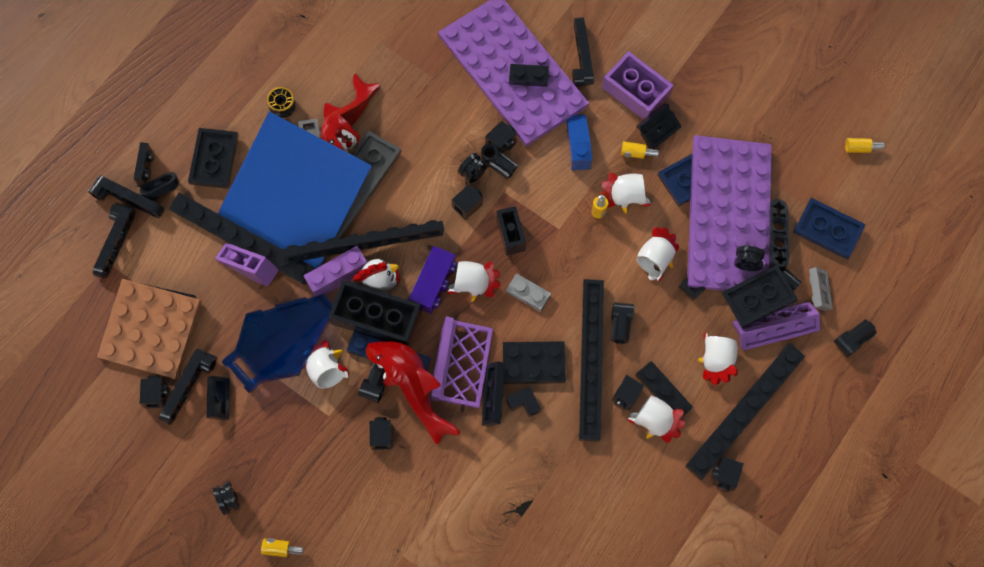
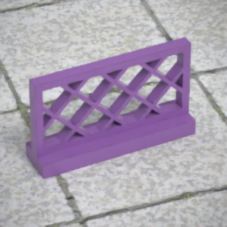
(443, 359)

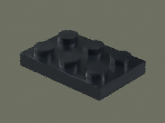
(213, 158)
(759, 296)
(534, 362)

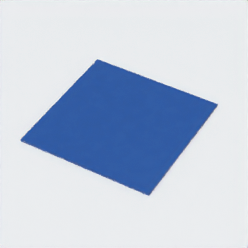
(293, 187)

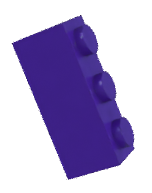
(433, 279)

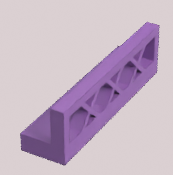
(779, 327)

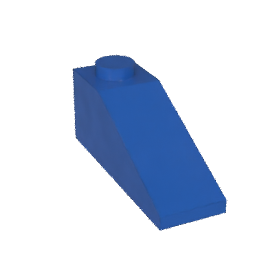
(579, 143)

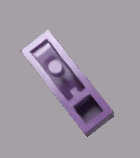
(247, 263)

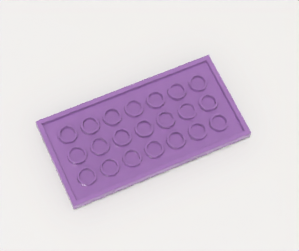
(486, 46)
(727, 209)

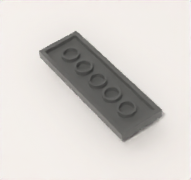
(381, 156)

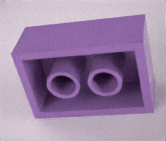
(637, 86)

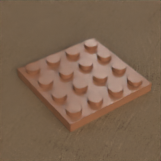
(149, 329)

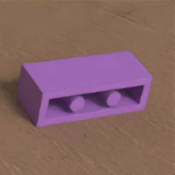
(330, 275)

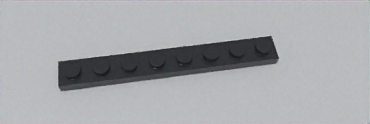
(237, 236)
(370, 240)
(591, 361)
(744, 411)

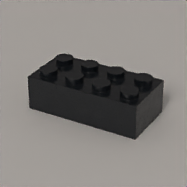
(374, 313)

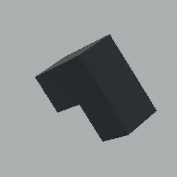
(526, 399)

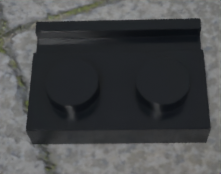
(658, 126)

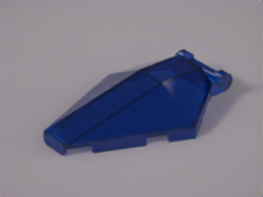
(279, 340)

